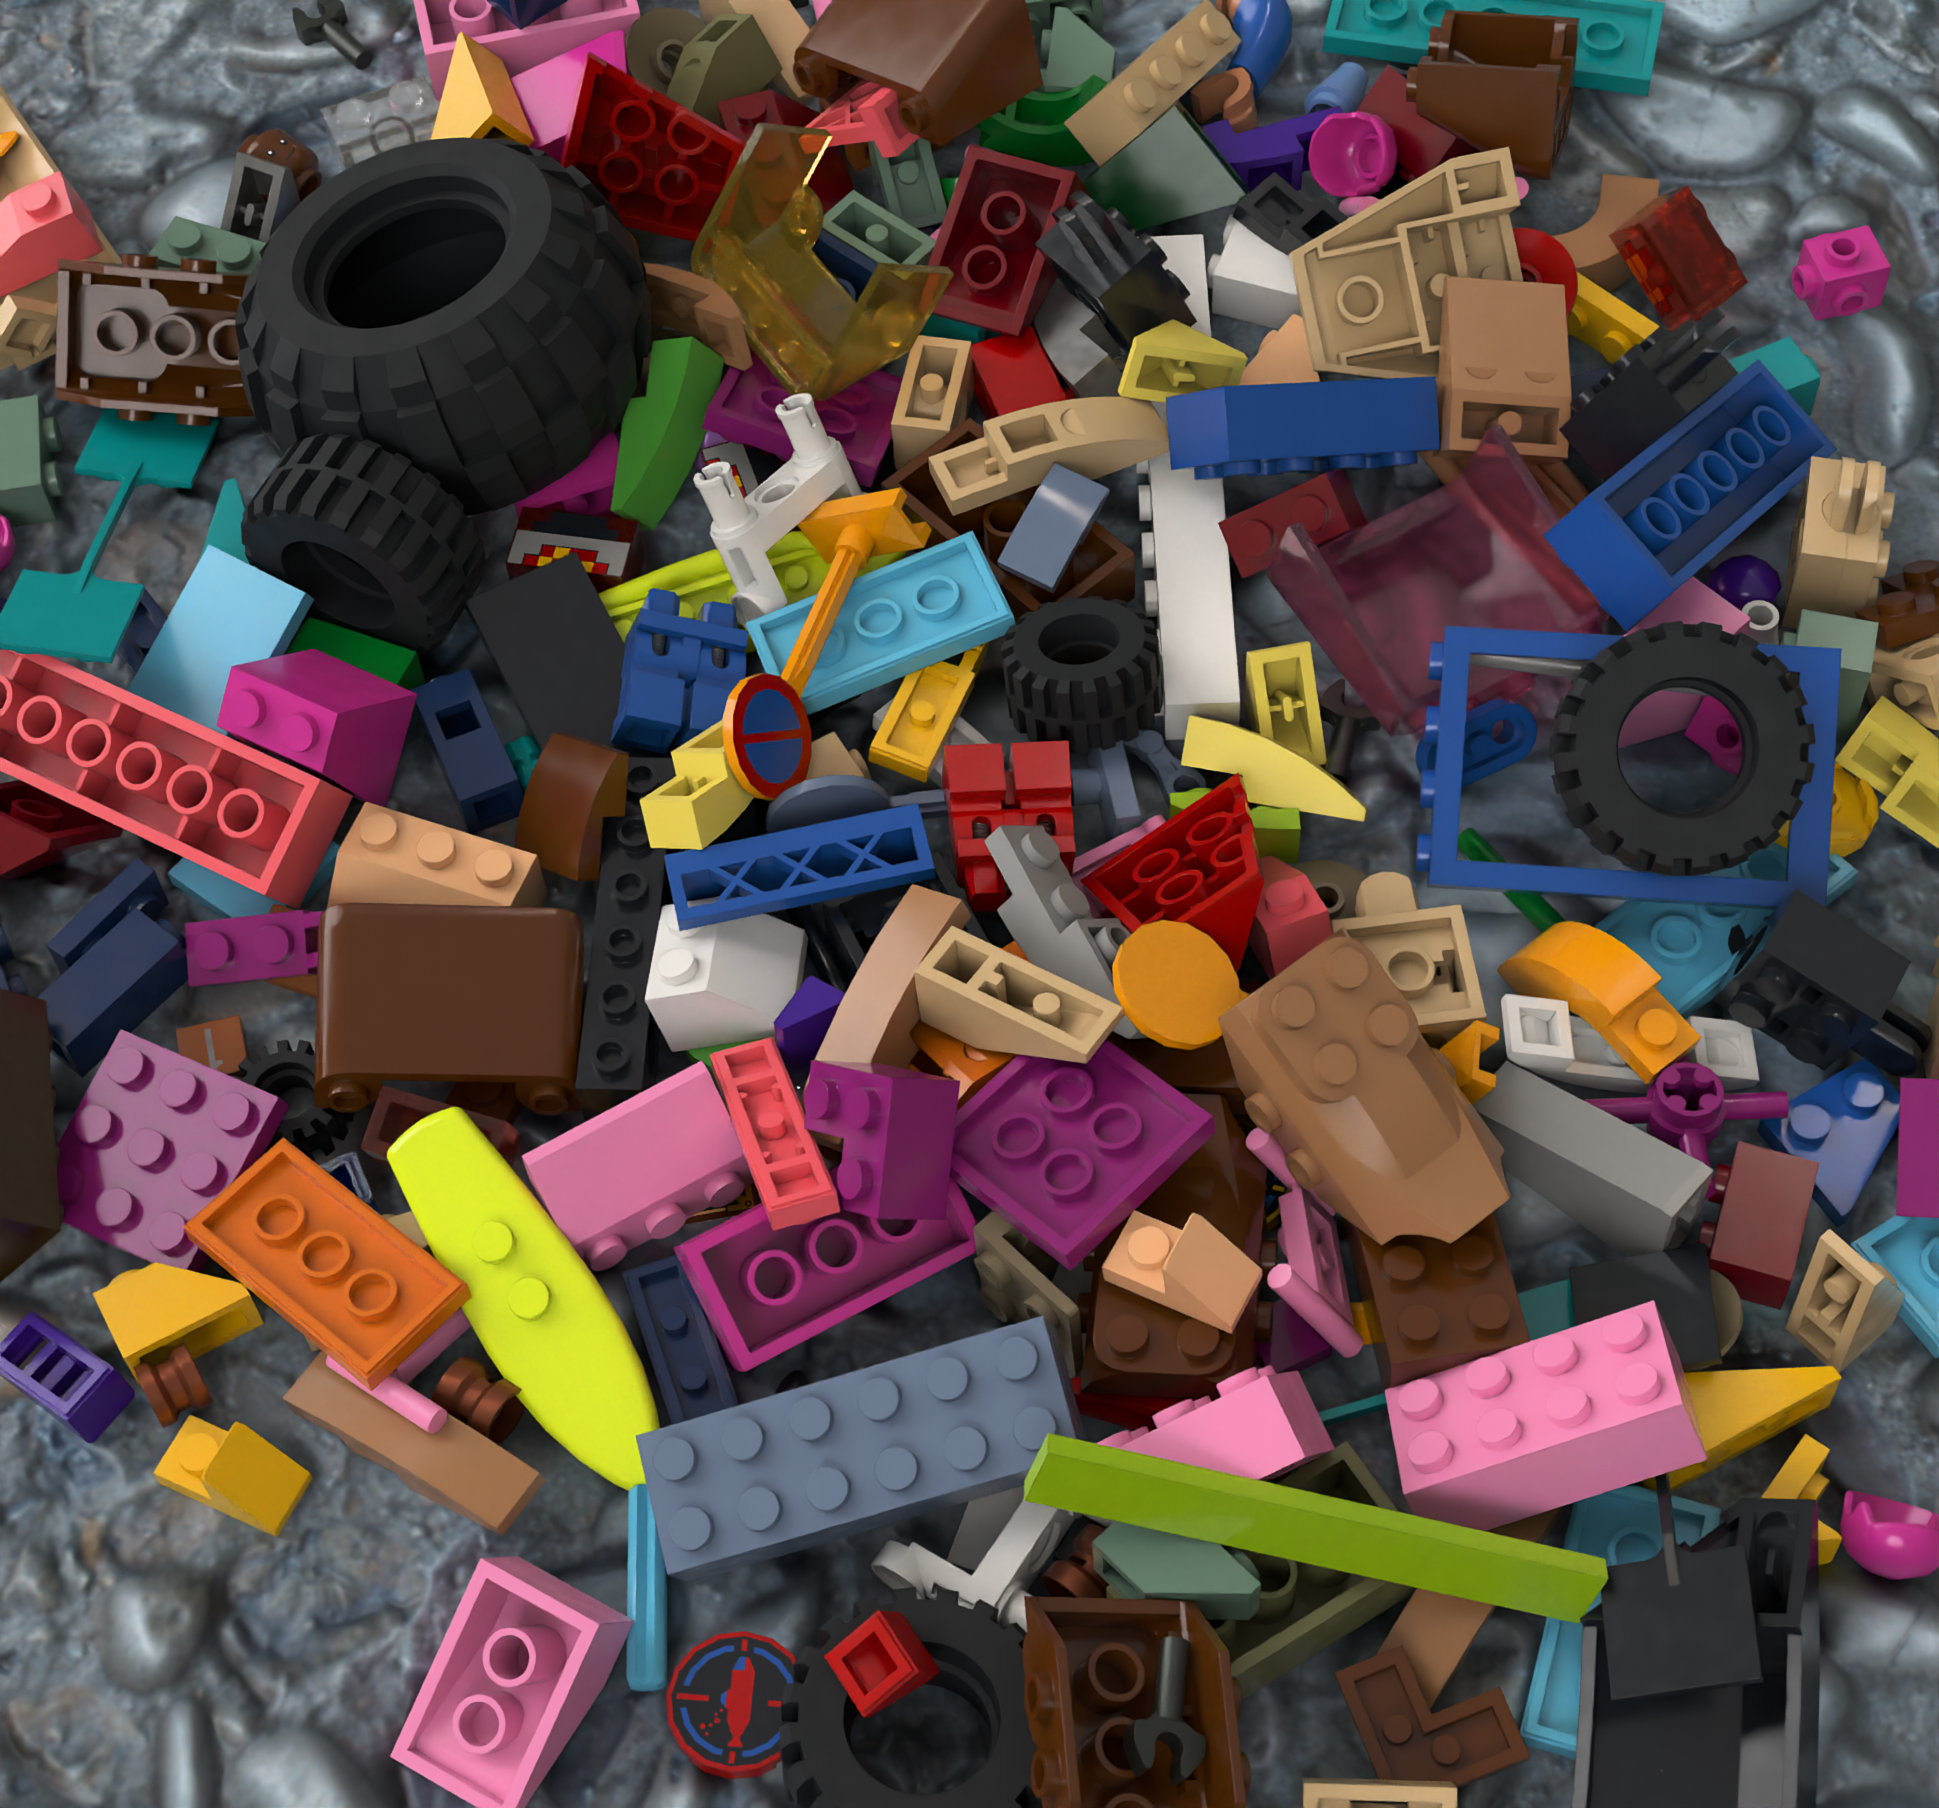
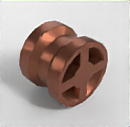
(173, 1385)

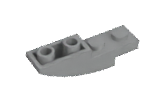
(1053, 916)

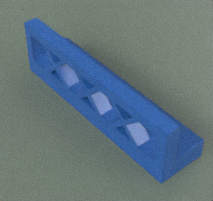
(798, 857)

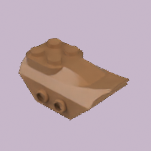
(1362, 1098)

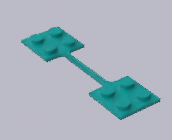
(78, 611)

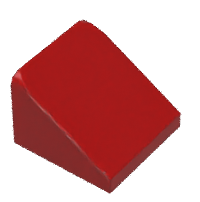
(881, 1662)

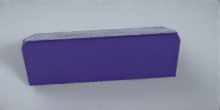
(805, 1022)

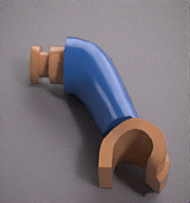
(1265, 37)

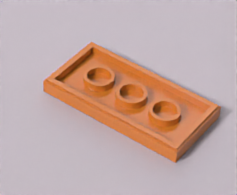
(328, 1263)

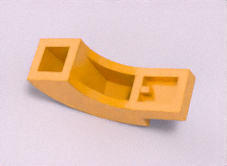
(1608, 990)

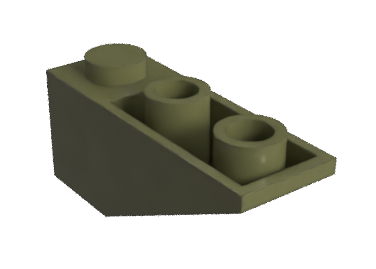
(721, 64)

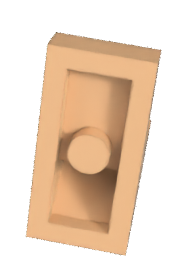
(1184, 1269)

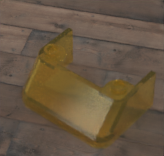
(787, 298)

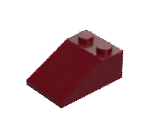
(991, 238)

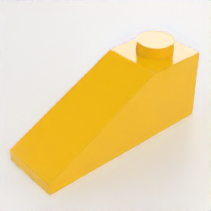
(1748, 1408)

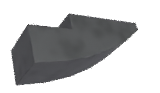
(1078, 344)

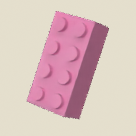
(520, 50)
(1545, 1422)

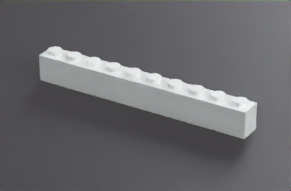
(1189, 554)

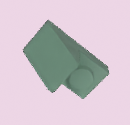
(910, 184)

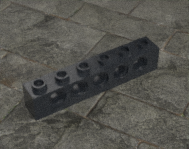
(618, 1029)

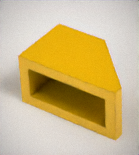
(169, 1305)

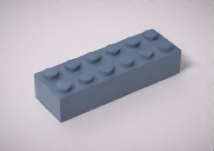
(857, 1450)

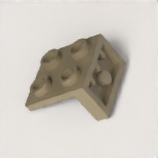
(1017, 1285)

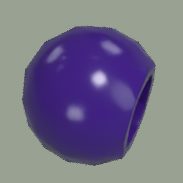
(1745, 580)

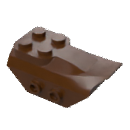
(150, 338)
(1153, 1349)
(1096, 1674)

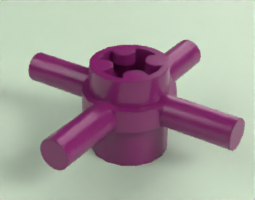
(1690, 1108)

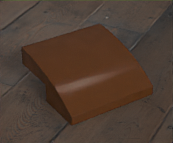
(566, 804)

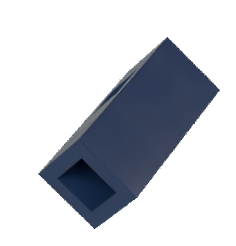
(469, 750)
(114, 988)

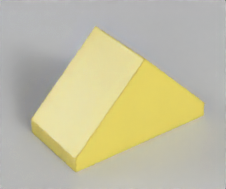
(1178, 362)
(1284, 698)

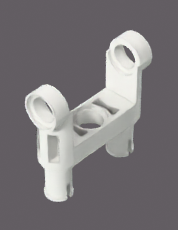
(753, 524)
(1003, 1573)

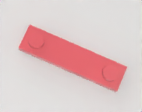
(772, 1134)

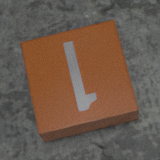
(216, 1044)

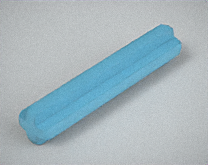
(645, 1597)

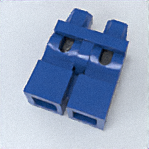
(677, 672)

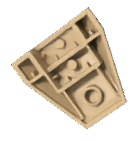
(1378, 278)

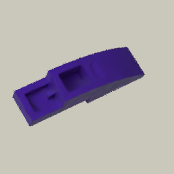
(1269, 148)

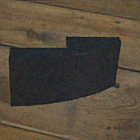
(1284, 216)

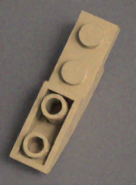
(1021, 447)

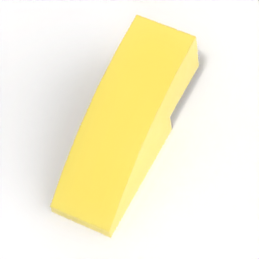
(1899, 762)
(1269, 769)
(699, 800)

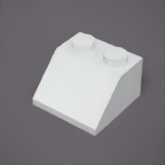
(722, 978)

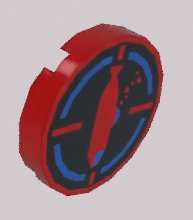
(729, 1704)

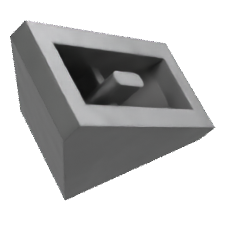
(246, 210)

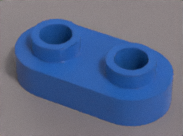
(1482, 752)

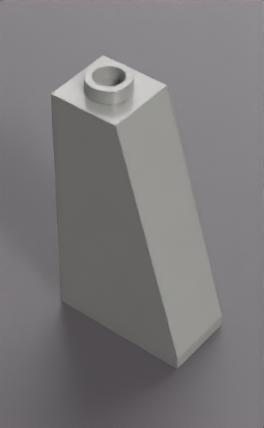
(1595, 1166)

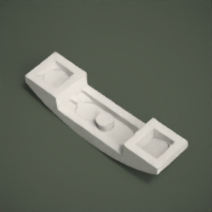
(1570, 1050)

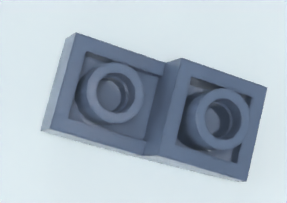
(1053, 527)

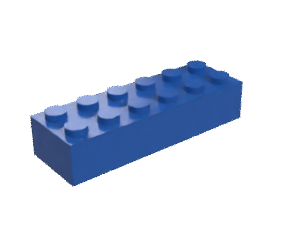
(1688, 495)

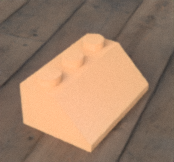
(421, 862)

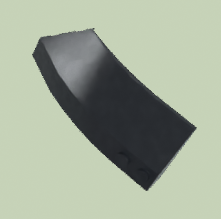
(1728, 1743)

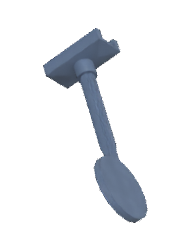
(844, 796)

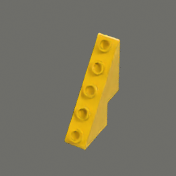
(479, 98)

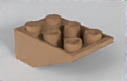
(1503, 367)

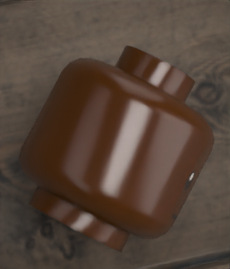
(287, 151)

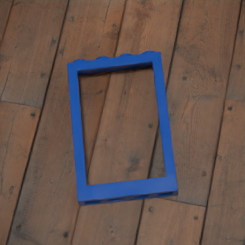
(1441, 788)

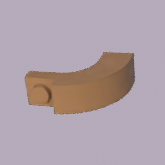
(1590, 244)

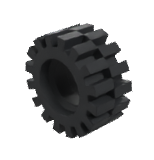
(294, 1070)

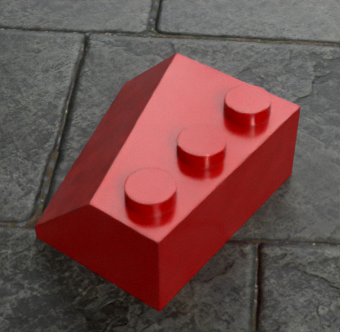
(647, 152)
(1190, 871)

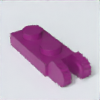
(252, 948)

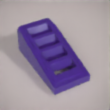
(89, 1403)

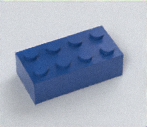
(1302, 427)

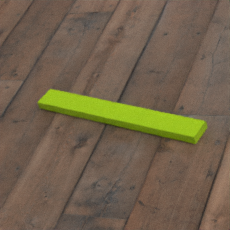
(1313, 1528)

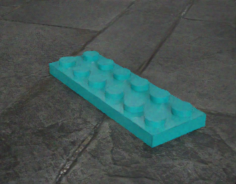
(1613, 37)

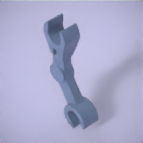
(1170, 773)

